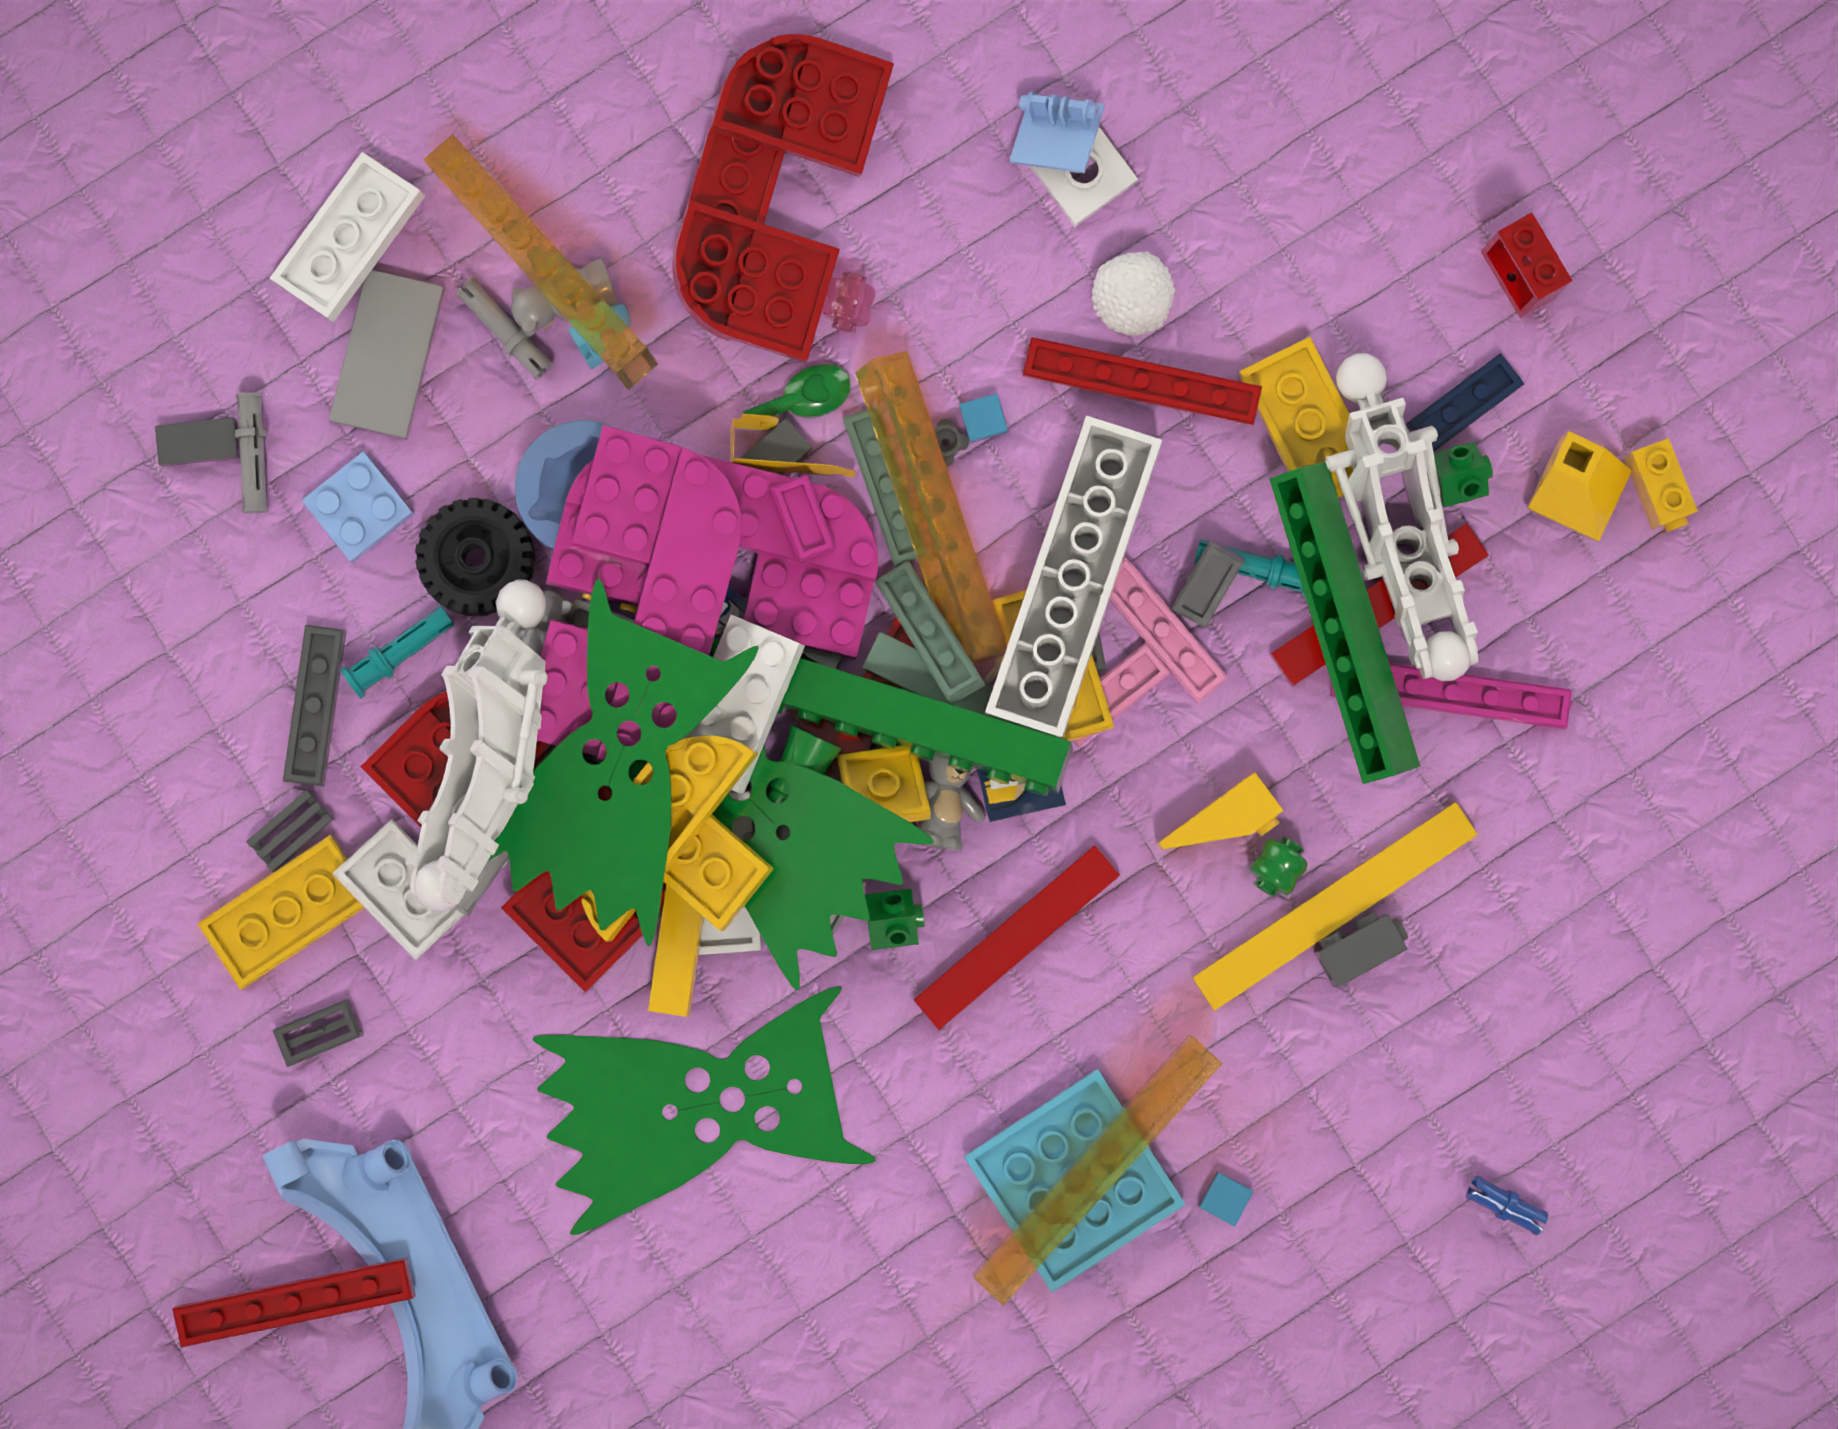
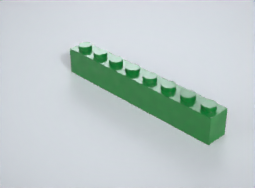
(1344, 622)
(927, 727)

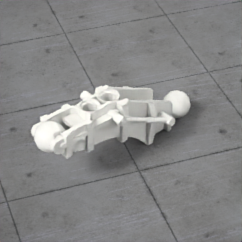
(1446, 653)
(490, 750)

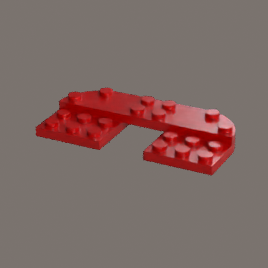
(726, 263)
(411, 773)

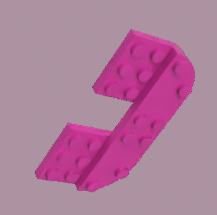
(663, 510)
(809, 602)

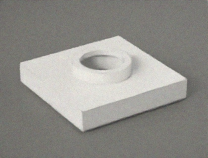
(1083, 200)

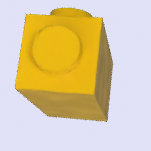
(1661, 486)

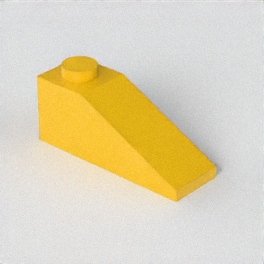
(1234, 814)

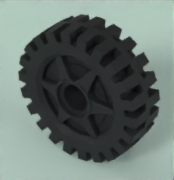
(457, 531)

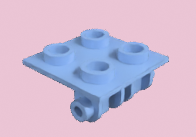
(1056, 132)

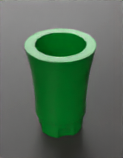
(805, 751)

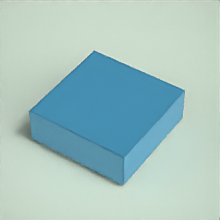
(983, 418)
(1226, 1199)

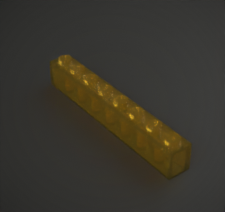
(541, 262)
(930, 504)
(1096, 1169)

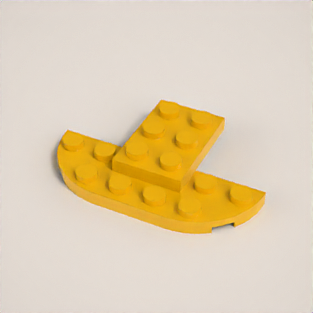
(704, 858)

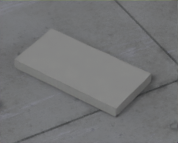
(387, 354)

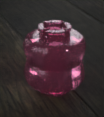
(849, 302)

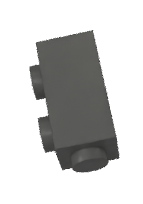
(1362, 949)

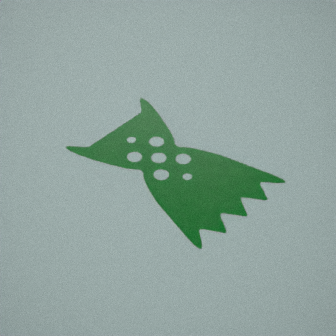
(622, 842)
(822, 864)
(627, 1082)

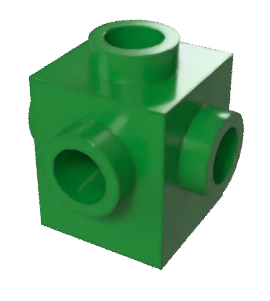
(1462, 474)
(893, 919)

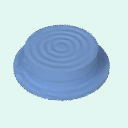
(549, 472)

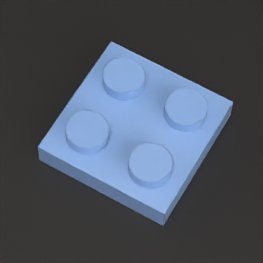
(357, 507)

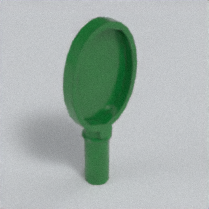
(809, 393)

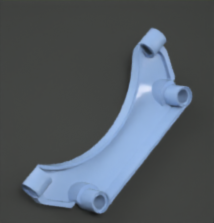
(386, 1216)

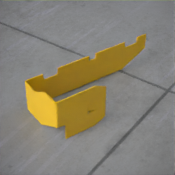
(753, 422)

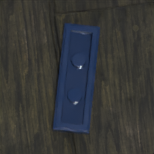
(1468, 400)

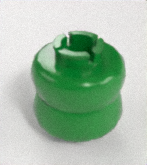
(1278, 867)

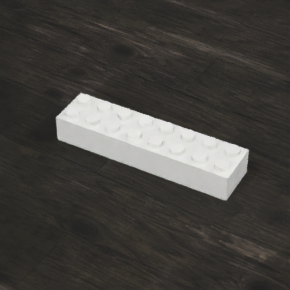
(1074, 577)

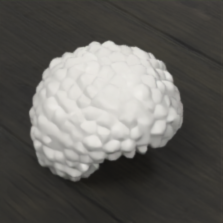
(1133, 293)

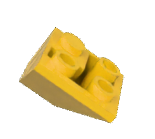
(1580, 486)

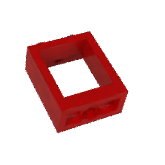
(1530, 257)

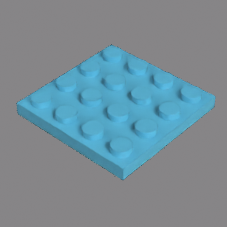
(1039, 1147)

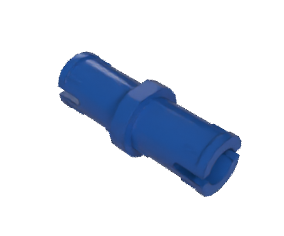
(1507, 1205)

